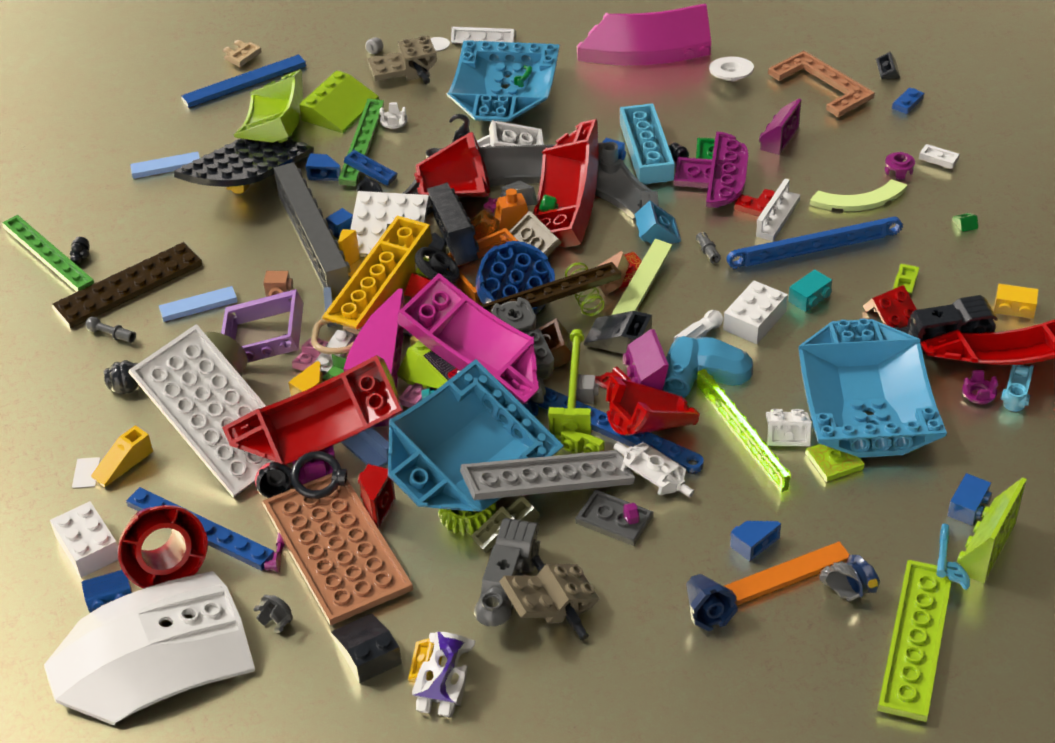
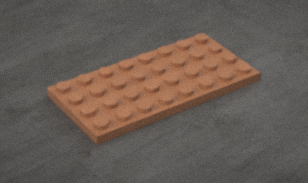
(337, 549)

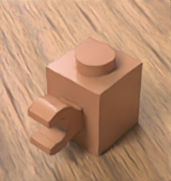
(277, 282)

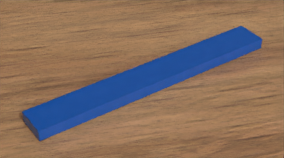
(243, 81)

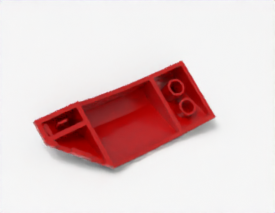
(571, 177)
(996, 348)
(319, 414)

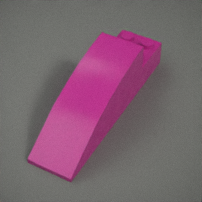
(381, 337)

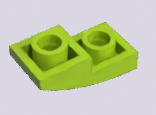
(580, 442)

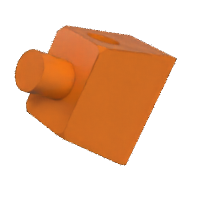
(510, 209)

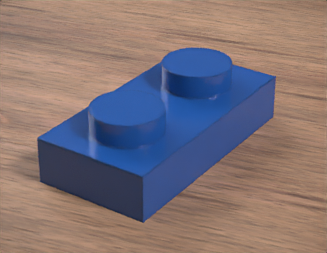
(908, 100)

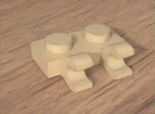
(242, 53)

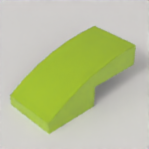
(906, 276)

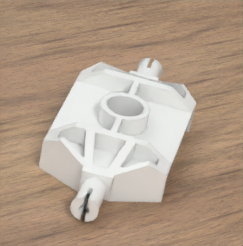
(666, 475)

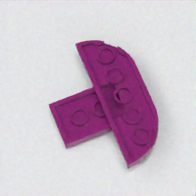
(722, 174)

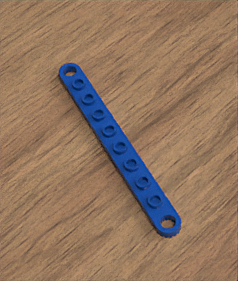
(814, 242)
(600, 424)

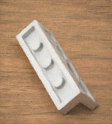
(459, 34)
(777, 212)

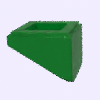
(966, 221)

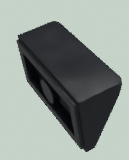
(887, 66)

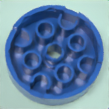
(509, 263)

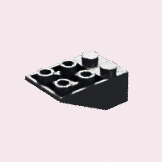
(618, 330)

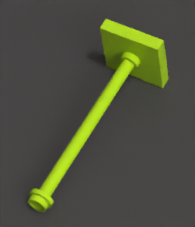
(571, 417)

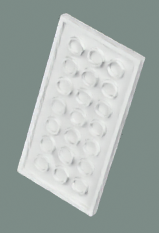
(200, 396)

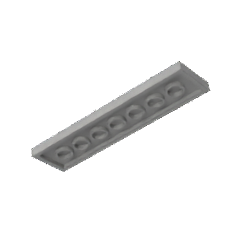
(545, 474)

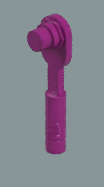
(275, 564)

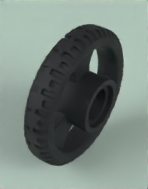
(438, 264)

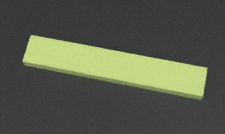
(643, 277)

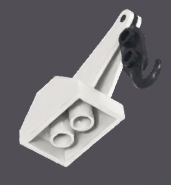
(501, 133)

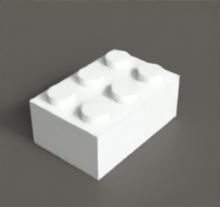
(755, 312)
(85, 539)

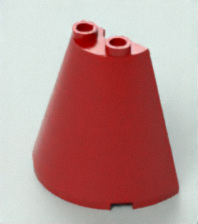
(457, 165)
(645, 409)

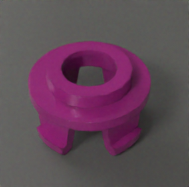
(895, 162)
(987, 389)

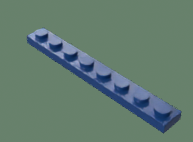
(217, 535)

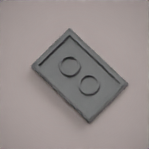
(605, 515)

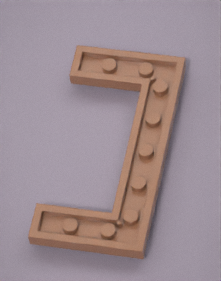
(854, 92)

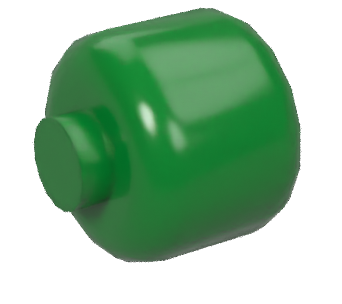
(548, 203)

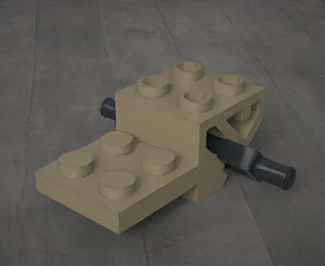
(412, 61)
(552, 594)

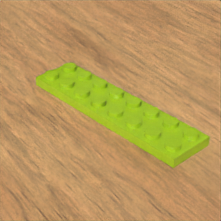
(915, 642)

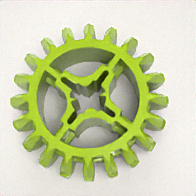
(465, 521)

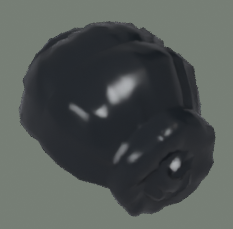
(119, 379)

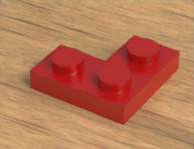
(753, 205)

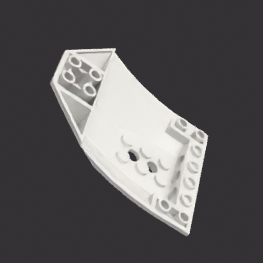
(127, 661)

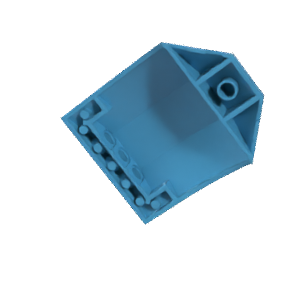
(459, 424)

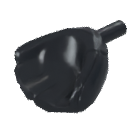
(368, 186)

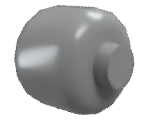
(374, 45)

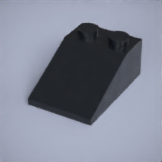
(367, 647)

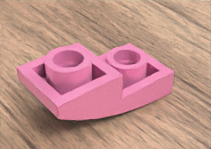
(308, 355)

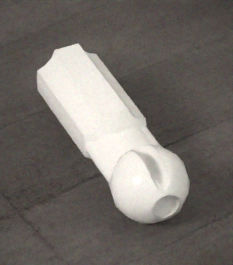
(712, 320)

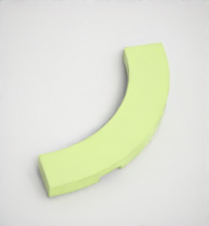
(859, 202)

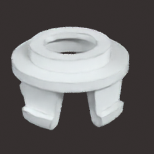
(391, 118)

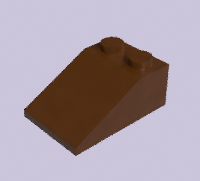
(558, 342)

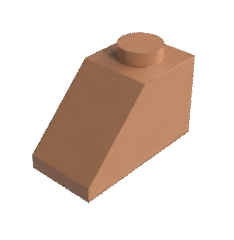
(622, 264)

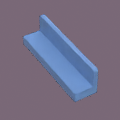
(369, 447)

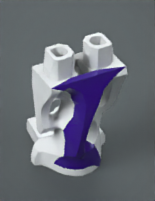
(440, 687)

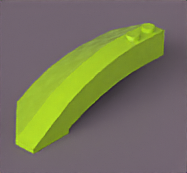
(274, 110)

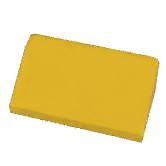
(349, 245)
(422, 653)

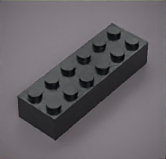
(453, 224)

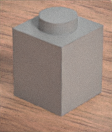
(587, 389)

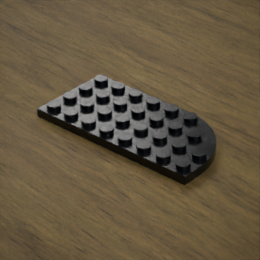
(242, 162)

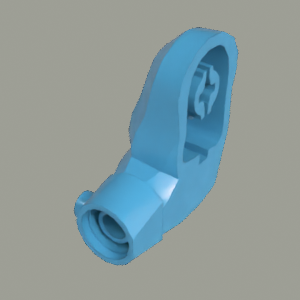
(722, 361)

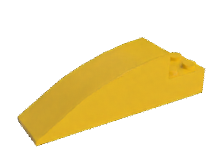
(381, 273)

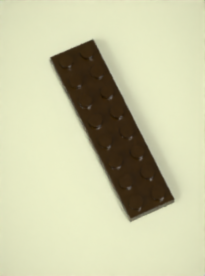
(126, 284)

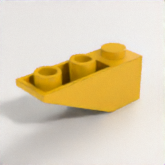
(123, 455)

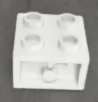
(788, 428)

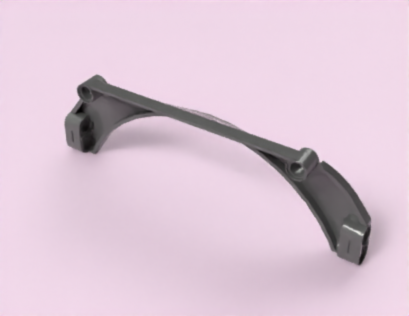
(524, 164)

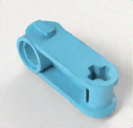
(1016, 394)

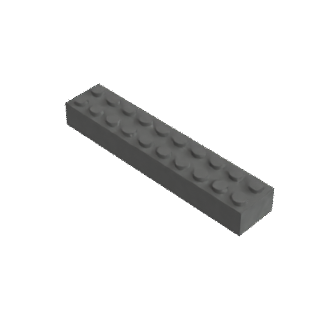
(312, 228)

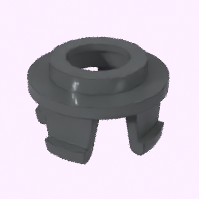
(273, 609)

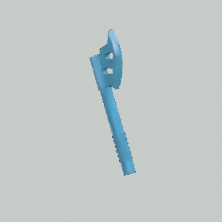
(950, 569)

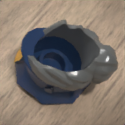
(851, 578)

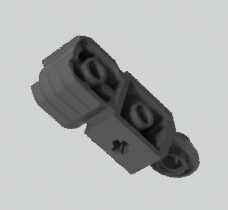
(522, 317)
(509, 557)

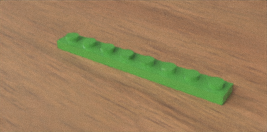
(362, 139)
(48, 253)

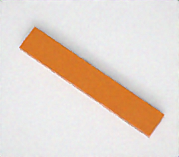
(787, 573)

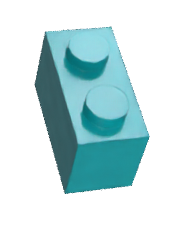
(810, 290)

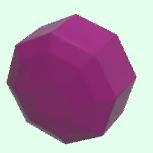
(631, 513)

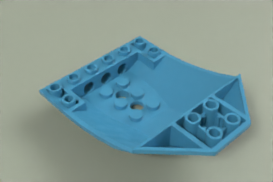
(483, 72)
(872, 369)

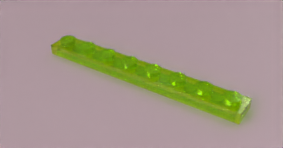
(747, 435)

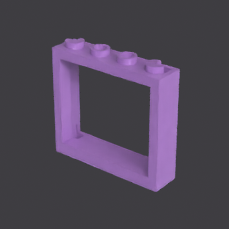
(265, 308)

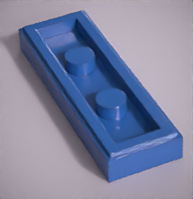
(370, 167)

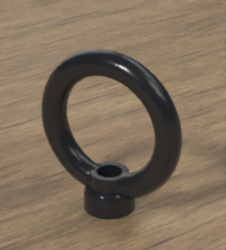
(339, 475)

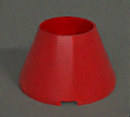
(175, 559)

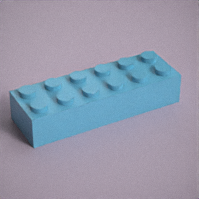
(646, 144)

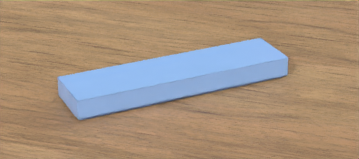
(162, 165)
(198, 303)

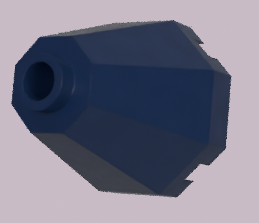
(710, 602)

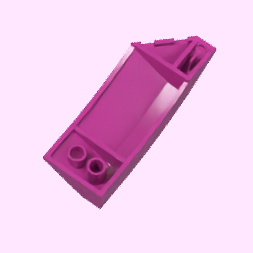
(648, 38)
(465, 331)

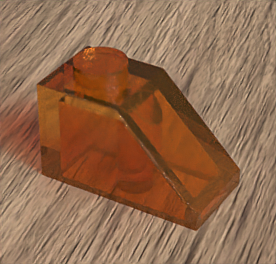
(484, 224)

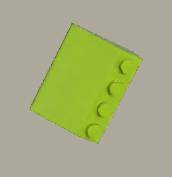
(336, 102)
(992, 533)

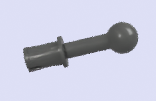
(118, 332)

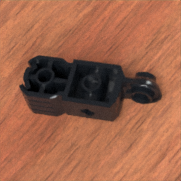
(966, 314)

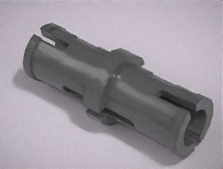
(708, 247)

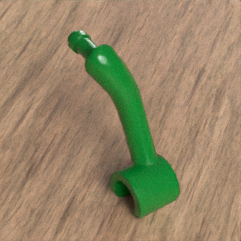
(519, 80)

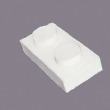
(939, 156)

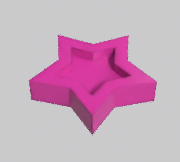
(491, 204)

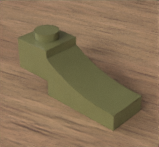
(488, 532)

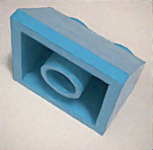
(656, 224)

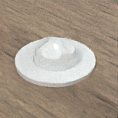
(731, 68)

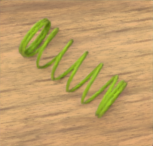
(589, 296)

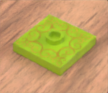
(832, 462)

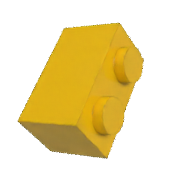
(1016, 301)

